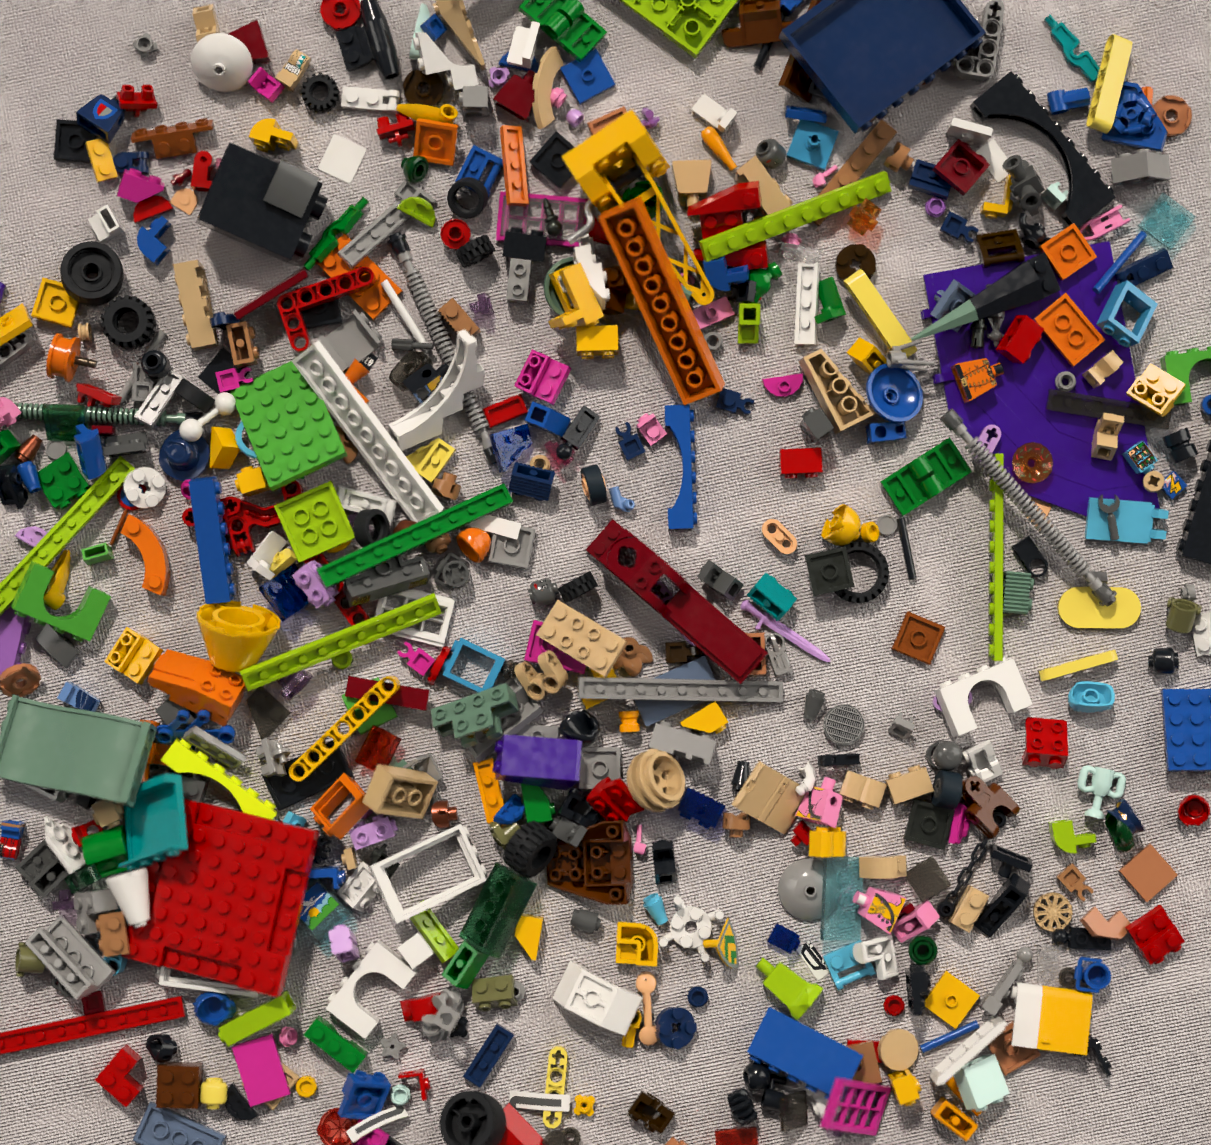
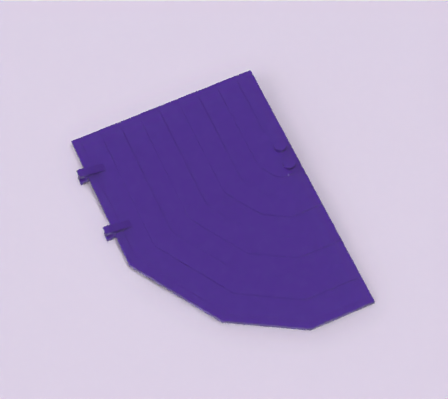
(1022, 391)

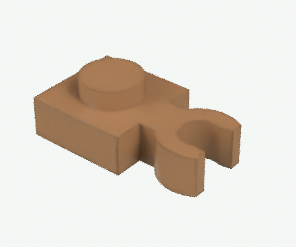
(1073, 880)

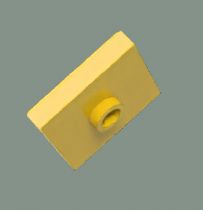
(54, 304)
(14, 323)
(950, 999)

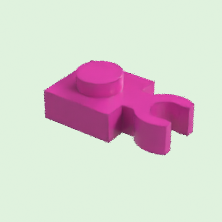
(230, 379)
(419, 660)

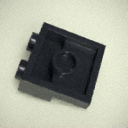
(916, 983)

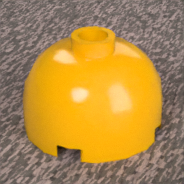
(843, 526)

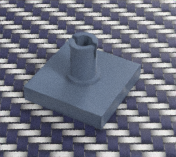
(951, 299)

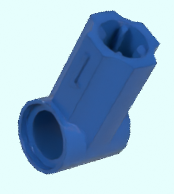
(1062, 101)

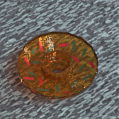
(1041, 457)

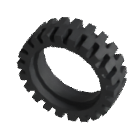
(881, 581)

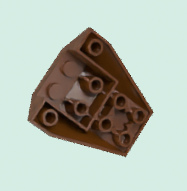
(598, 866)

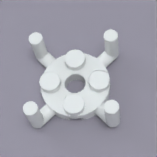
(695, 939)

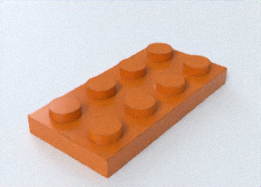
(371, 300)

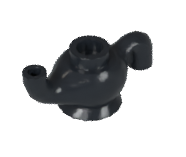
(1034, 234)

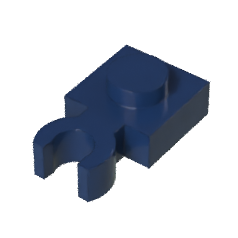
(955, 226)
(730, 401)
(630, 445)

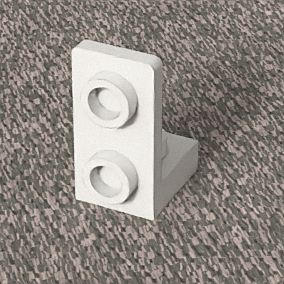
(714, 113)
(264, 554)

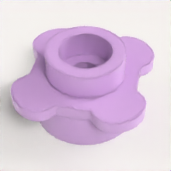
(495, 72)

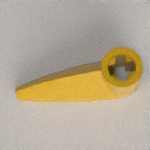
(446, 113)
(54, 592)

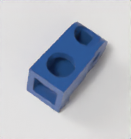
(885, 432)

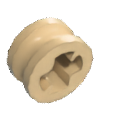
(85, 332)

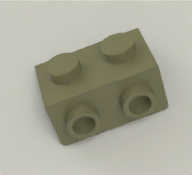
(493, 993)

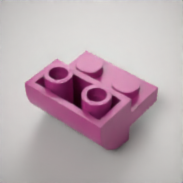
(542, 377)

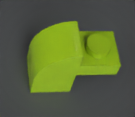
(748, 323)
(1063, 836)

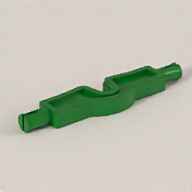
(328, 241)

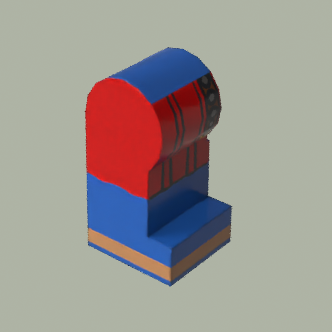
(11, 839)

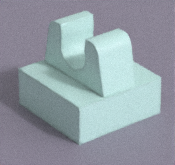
(1054, 196)

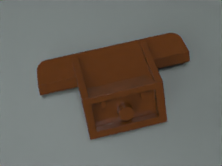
(759, 23)

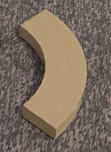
(542, 85)

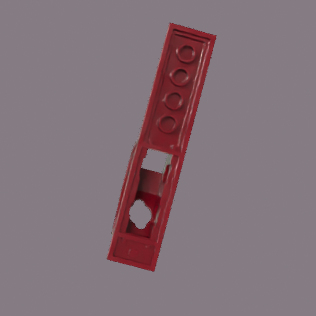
(686, 610)

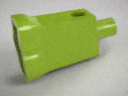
(789, 987)

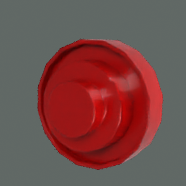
(455, 234)

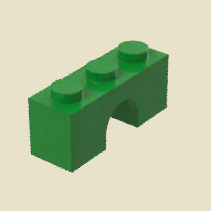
(330, 1041)

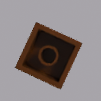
(179, 1084)

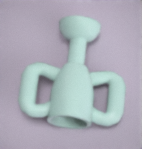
(1100, 786)

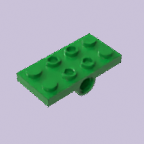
(565, 24)
(925, 476)

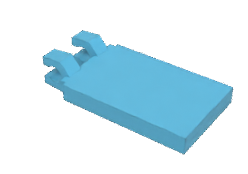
(1132, 518)

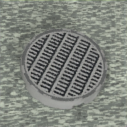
(843, 724)

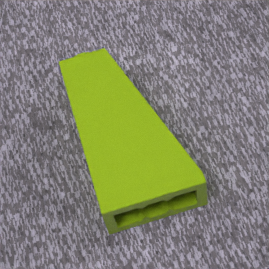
(256, 1018)

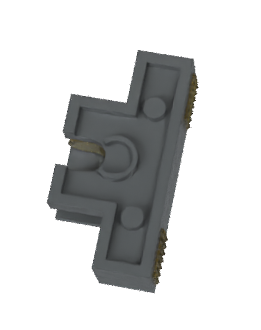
(386, 579)

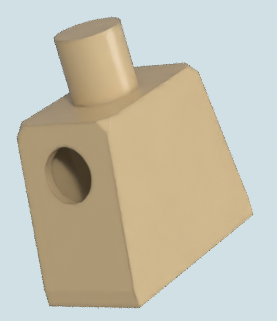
(691, 179)

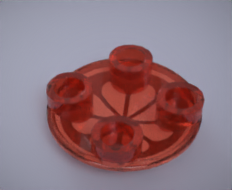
(334, 1129)

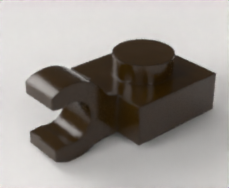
(678, 652)

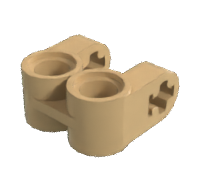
(542, 683)

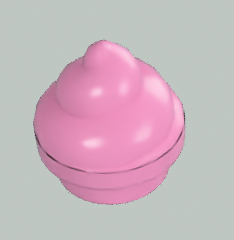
(557, 97)

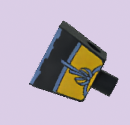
(425, 381)

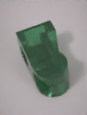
(84, 877)

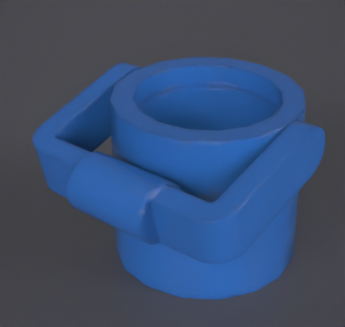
(1092, 973)

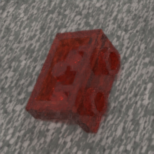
(377, 748)

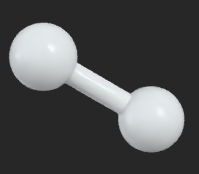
(192, 429)

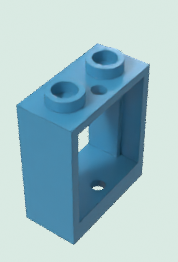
(1136, 299)
(493, 675)

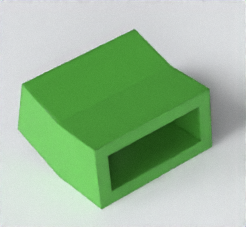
(99, 558)

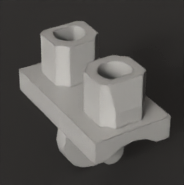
(275, 757)

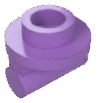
(649, 121)

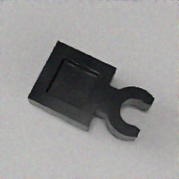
(743, 292)

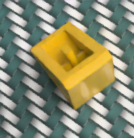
(222, 448)

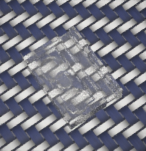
(799, 253)

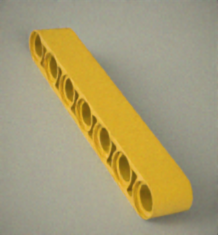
(335, 732)

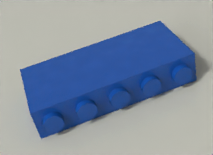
(802, 1053)

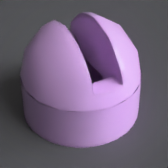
(574, 117)

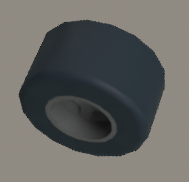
(947, 789)

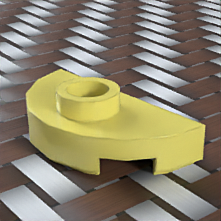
(282, 561)

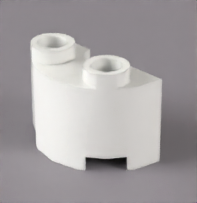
(982, 761)

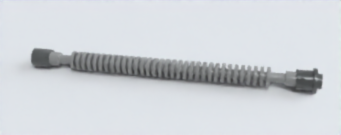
(1099, 589)

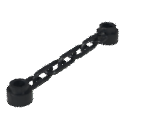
(968, 869)

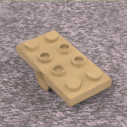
(581, 638)

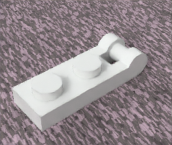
(369, 99)

